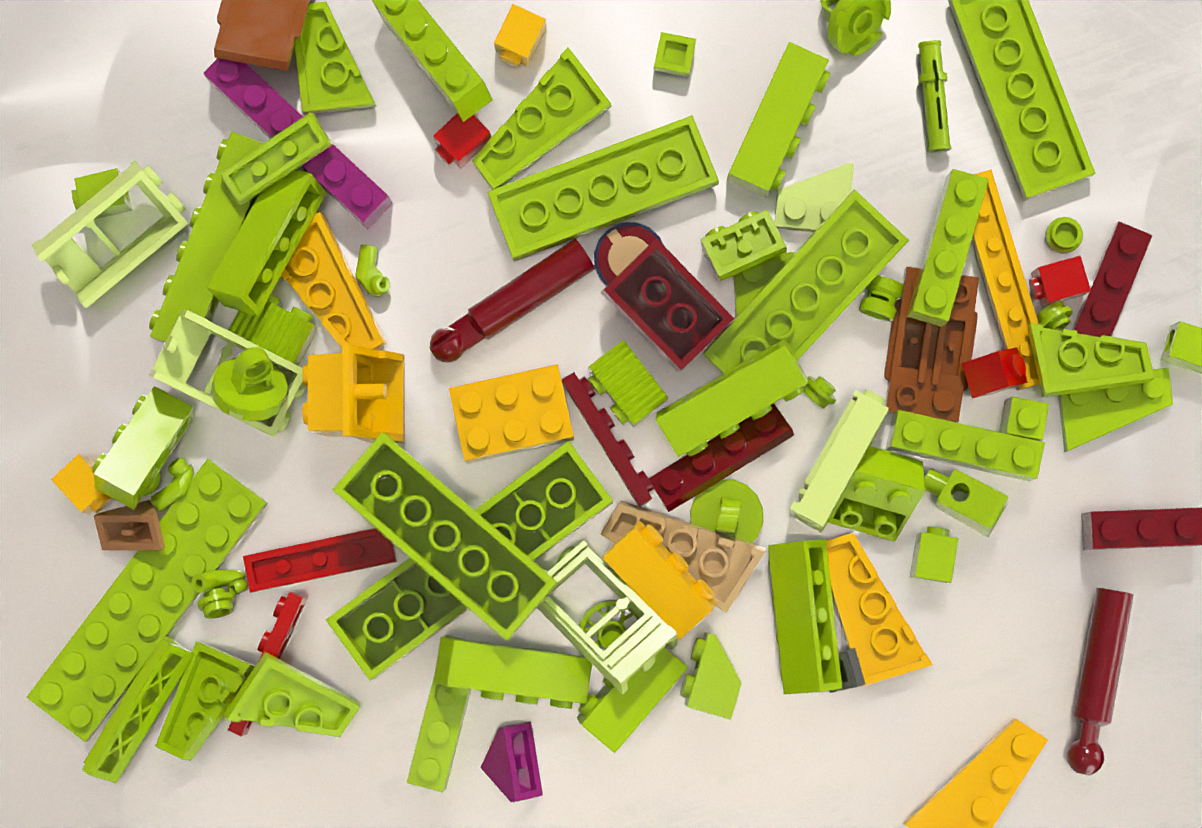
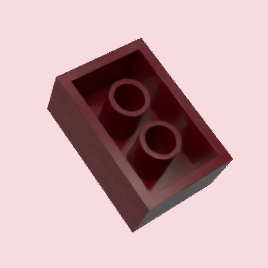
(667, 305)

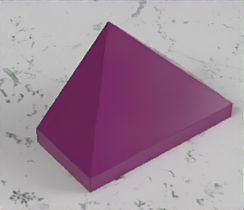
(513, 763)

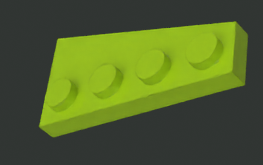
(549, 115)

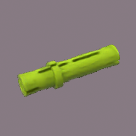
(933, 80)

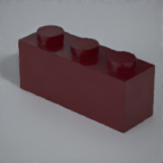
(1142, 528)

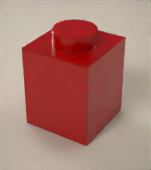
(460, 140)
(1059, 281)
(995, 372)

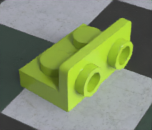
(743, 244)

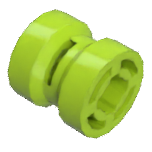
(881, 298)

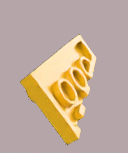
(330, 289)
(870, 614)
(985, 784)

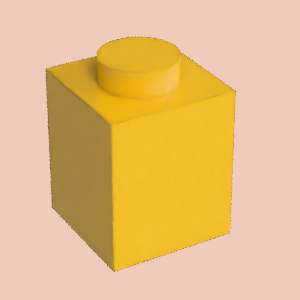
(519, 36)
(78, 485)

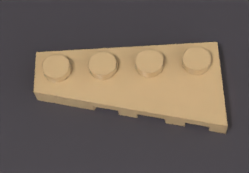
(711, 556)

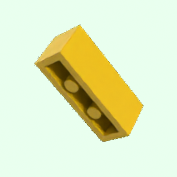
(660, 578)

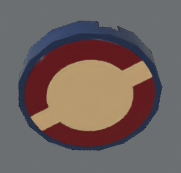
(620, 247)

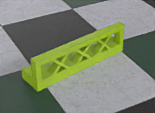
(137, 710)

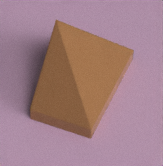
(130, 528)

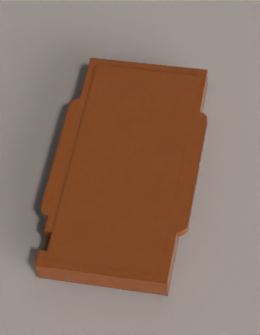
(260, 31)
(927, 359)

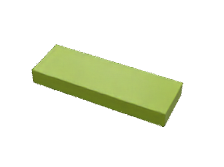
(276, 158)

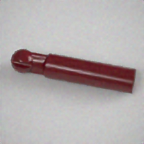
(512, 301)
(1099, 676)

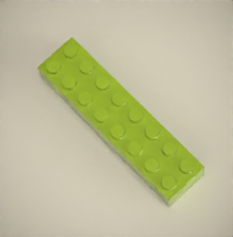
(413, 606)

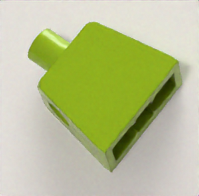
(981, 507)

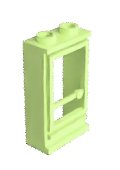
(77, 268)
(184, 349)
(839, 459)
(634, 647)

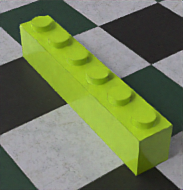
(212, 232)

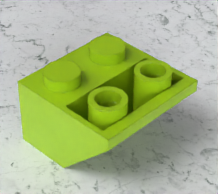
(880, 494)
(714, 681)

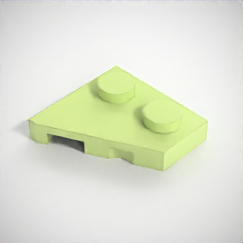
(811, 201)

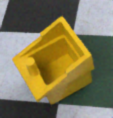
(356, 394)

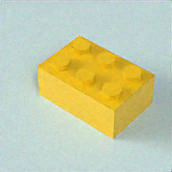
(511, 414)

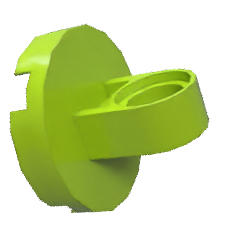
(855, 23)
(249, 385)
(729, 510)

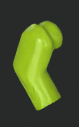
(367, 273)
(178, 486)
(218, 578)

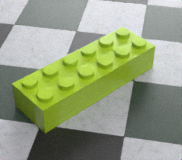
(445, 536)

